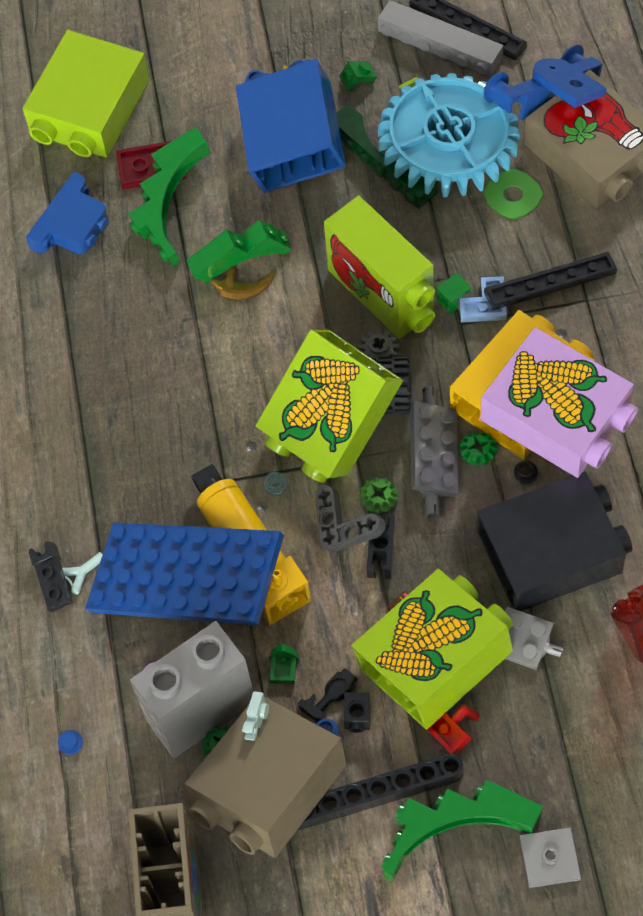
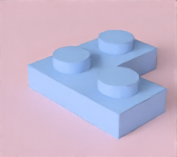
(478, 308)

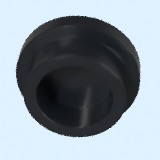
(525, 471)

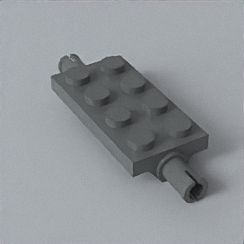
(433, 451)

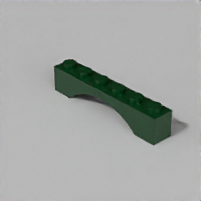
(356, 140)

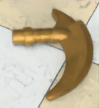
(238, 291)

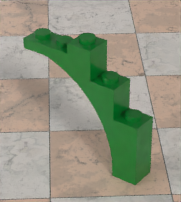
(171, 166)
(492, 806)

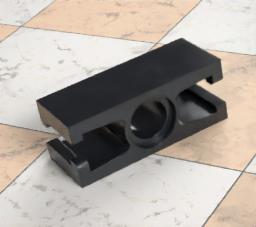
(382, 554)

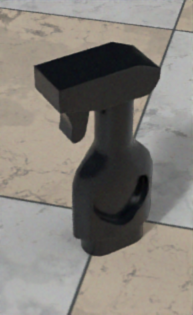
(334, 691)

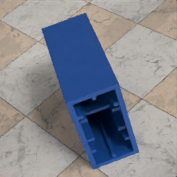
(290, 125)

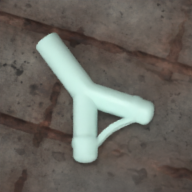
(80, 572)

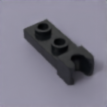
(51, 577)

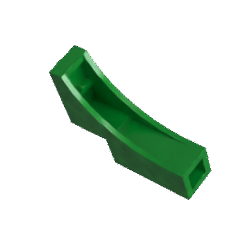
(234, 248)

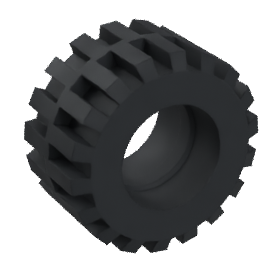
(402, 368)

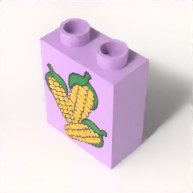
(558, 403)

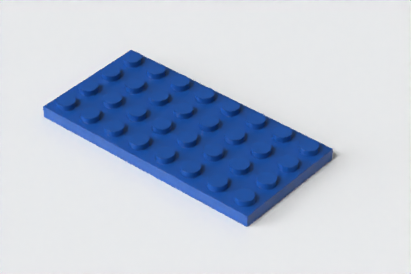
(185, 573)

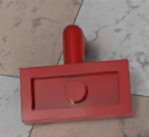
(450, 733)

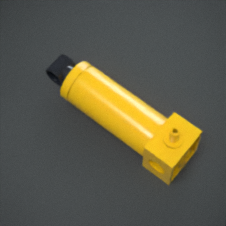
(227, 507)

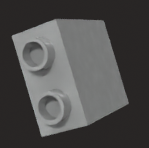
(194, 689)

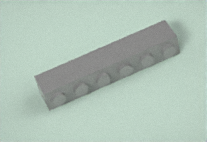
(440, 38)

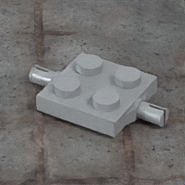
(530, 639)

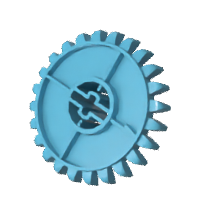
(447, 133)

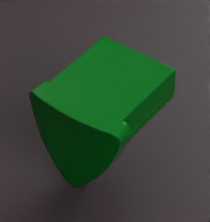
(283, 664)

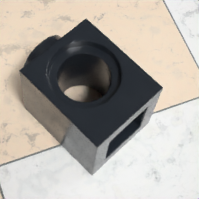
(353, 702)

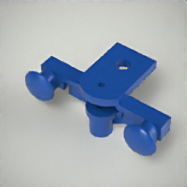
(549, 78)

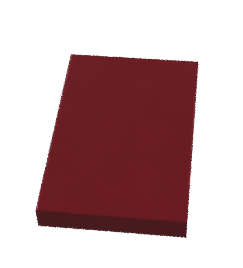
(136, 164)

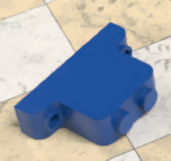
(69, 220)

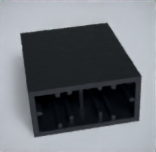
(553, 541)

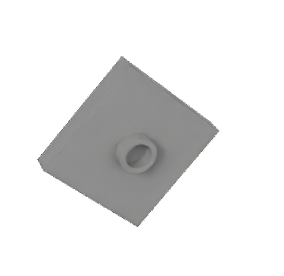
(549, 857)

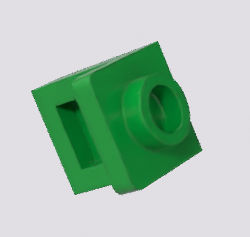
(357, 72)

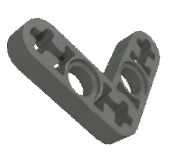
(338, 528)

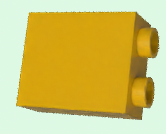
(480, 374)

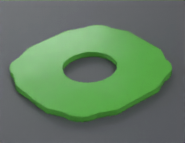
(512, 210)

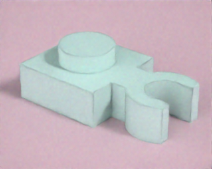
(256, 712)

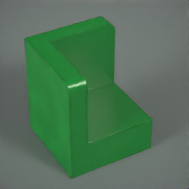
(450, 291)

